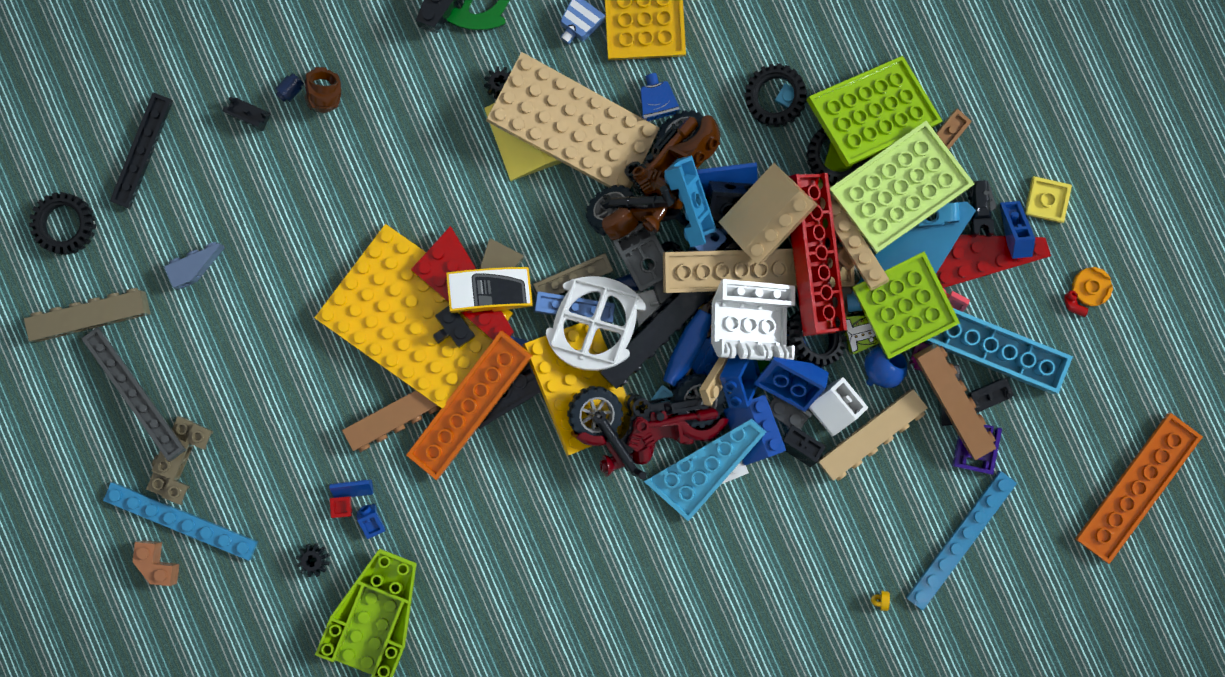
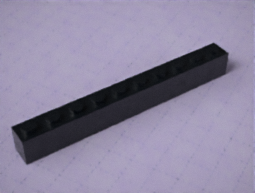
(659, 327)

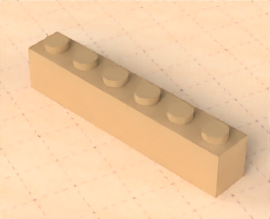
(872, 434)

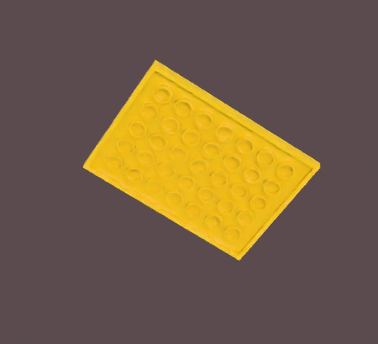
(393, 319)

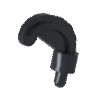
(671, 245)

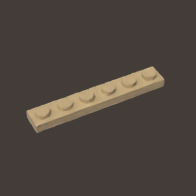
(856, 247)

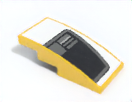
(489, 289)

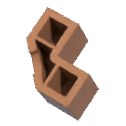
(147, 560)

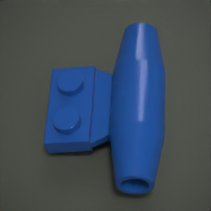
(692, 350)

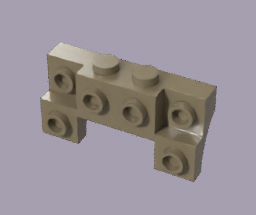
(167, 473)

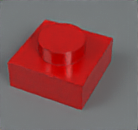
(340, 507)

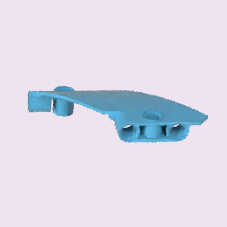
(932, 236)

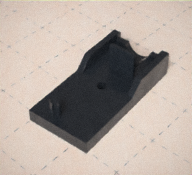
(519, 392)

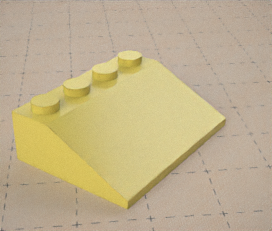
(519, 156)

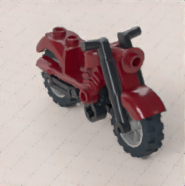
(644, 422)

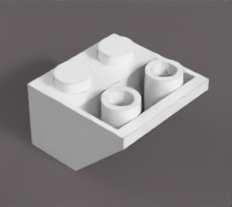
(838, 406)

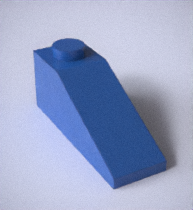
(1017, 230)

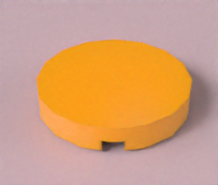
(1092, 286)

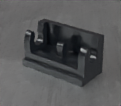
(247, 113)
(991, 394)
(802, 446)

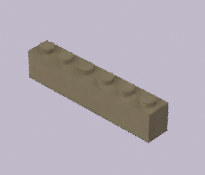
(87, 316)

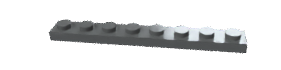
(133, 394)

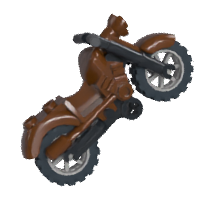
(619, 211)

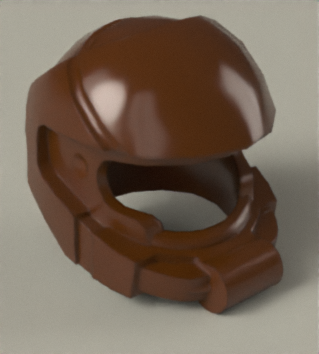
(320, 97)

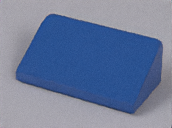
(352, 489)

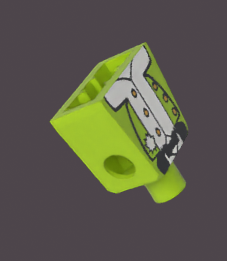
(859, 334)

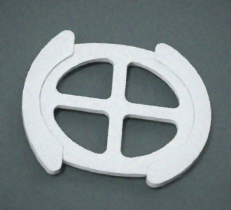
(582, 358)

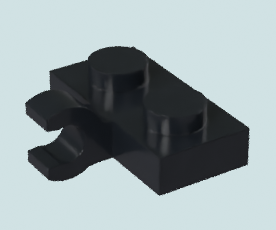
(454, 327)

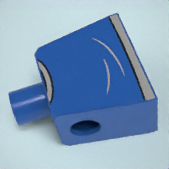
(657, 99)

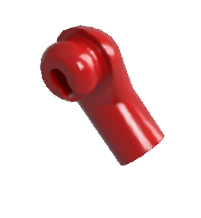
(1072, 305)

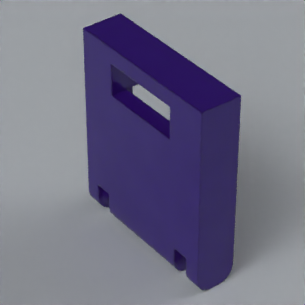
(989, 459)

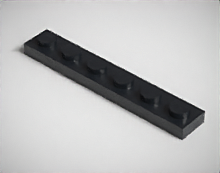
(141, 150)

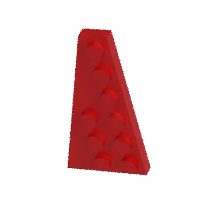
(450, 256)
(983, 256)

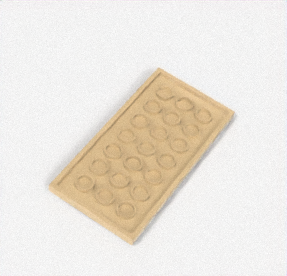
(571, 122)

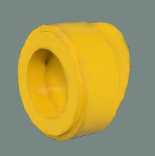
(884, 600)

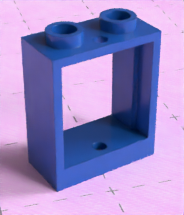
(739, 379)

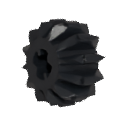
(494, 78)
(318, 565)

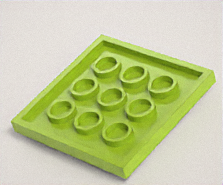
(907, 307)

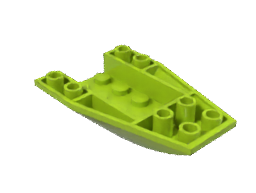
(372, 618)

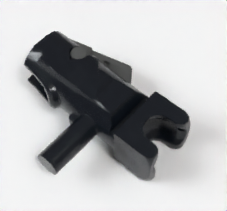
(983, 202)

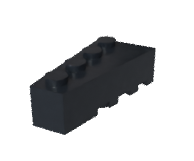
(434, 14)

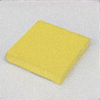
(1047, 199)

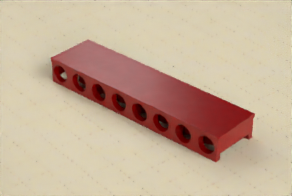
(812, 262)

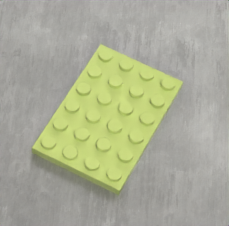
(901, 187)

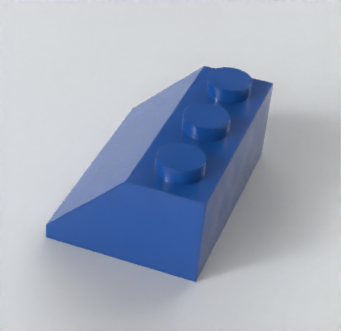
(735, 173)
(761, 413)

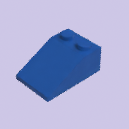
(793, 381)

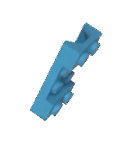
(684, 176)

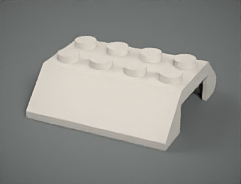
(751, 320)

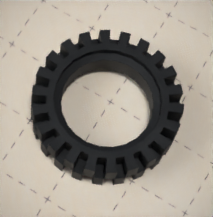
(762, 77)
(816, 163)
(40, 221)
(805, 354)

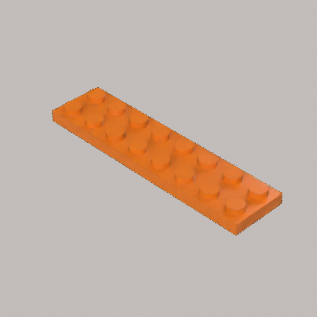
(469, 405)
(1138, 488)

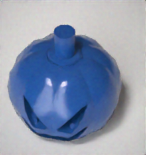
(884, 371)

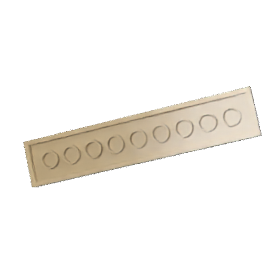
(705, 269)

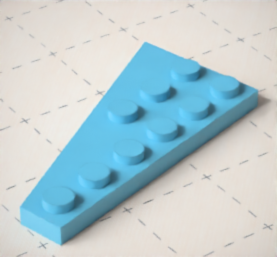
(697, 476)

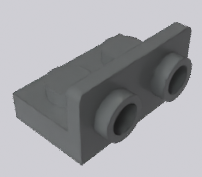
(788, 414)

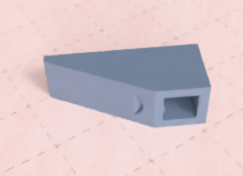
(191, 268)

